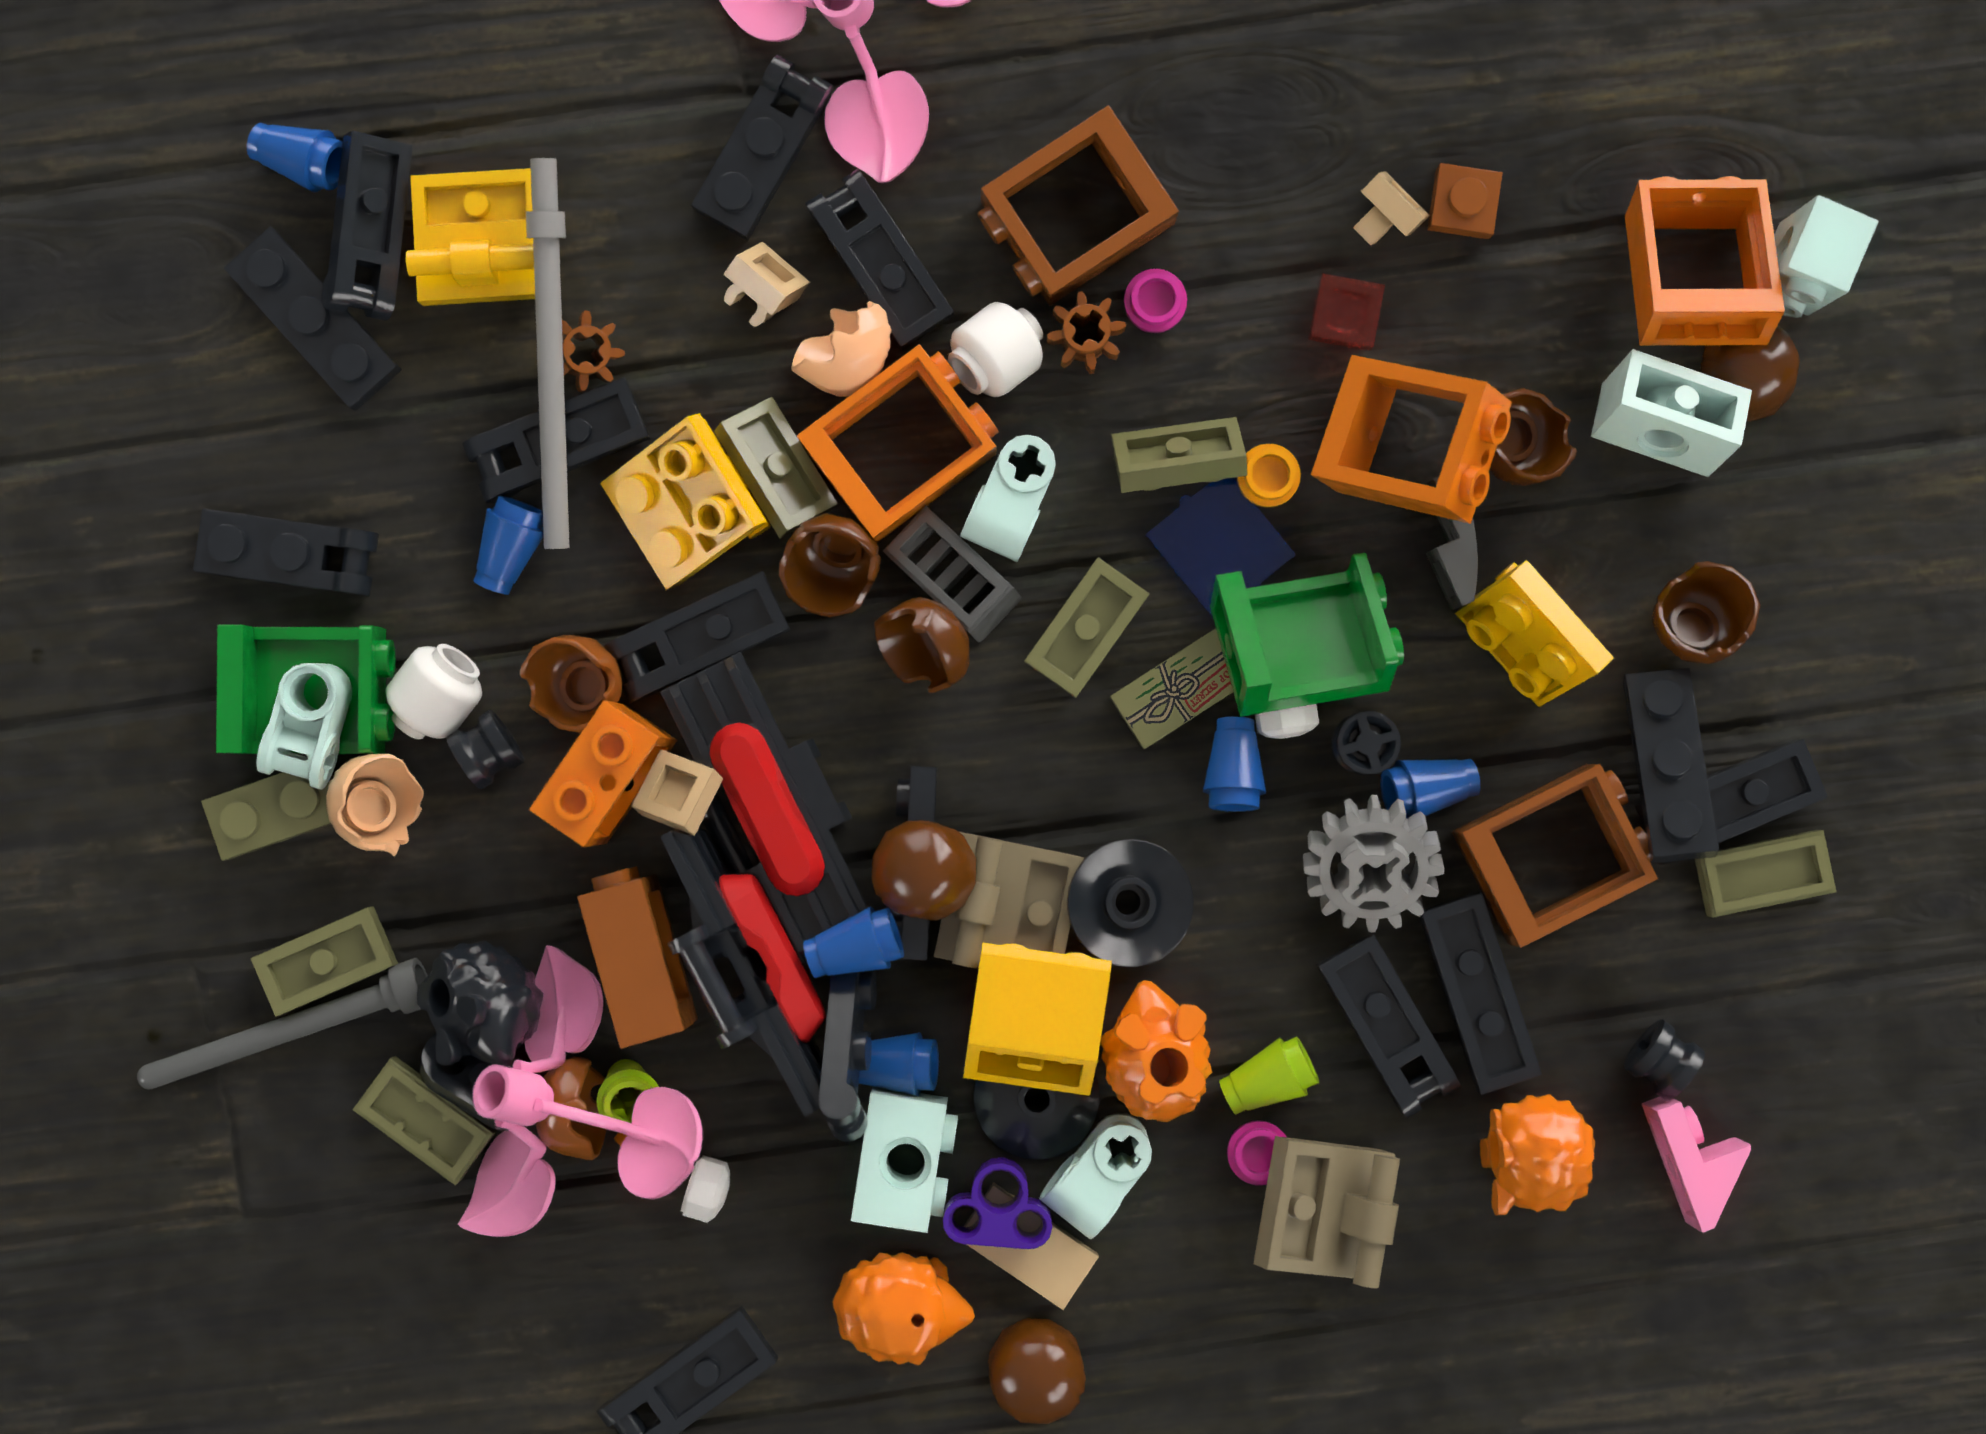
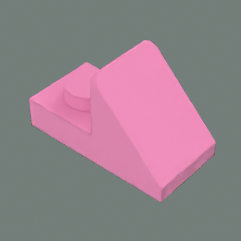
(1698, 1176)

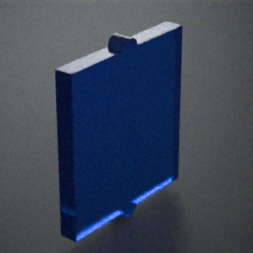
(1216, 536)

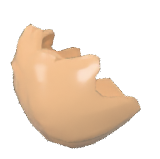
(848, 354)
(374, 802)

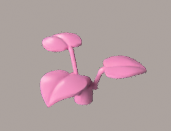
(869, 122)
(513, 1179)

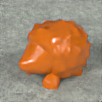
(1157, 1055)
(1538, 1154)
(899, 1307)

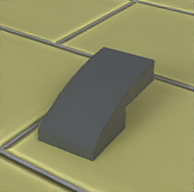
(1456, 561)

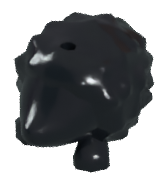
(480, 1003)

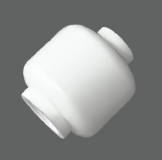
(996, 349)
(434, 692)

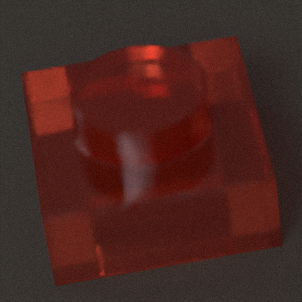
(1346, 312)

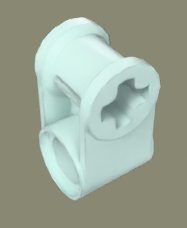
(1007, 507)
(306, 729)
(1093, 1183)

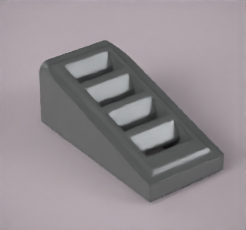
(990, 610)

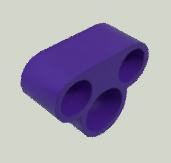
(998, 1222)

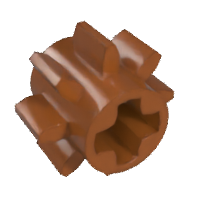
(1081, 316)
(600, 354)

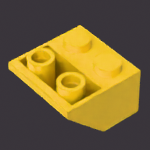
(1037, 1018)

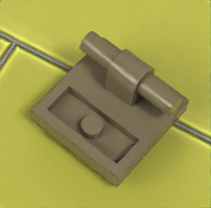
(1014, 901)
(1328, 1210)

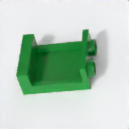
(1306, 638)
(256, 659)

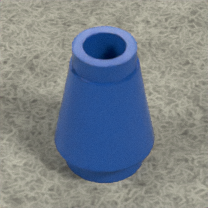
(297, 153)
(507, 543)
(1234, 767)
(1429, 784)
(855, 945)
(903, 1064)

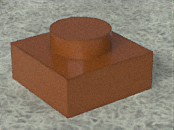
(1464, 201)

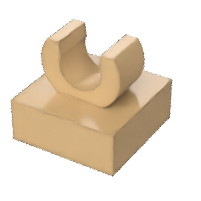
(1391, 208)
(764, 279)
(677, 792)

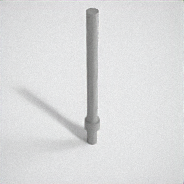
(546, 226)

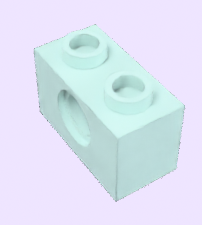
(1820, 253)
(1671, 413)
(881, 1192)

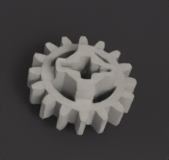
(1373, 857)

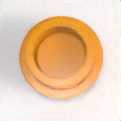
(1271, 476)

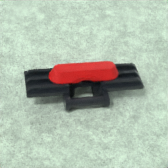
(774, 795)
(738, 921)

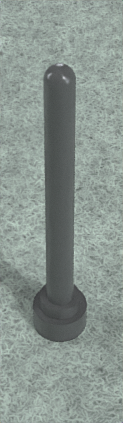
(394, 991)

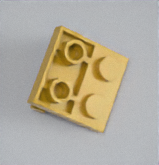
(471, 237)
(684, 501)
(1533, 634)

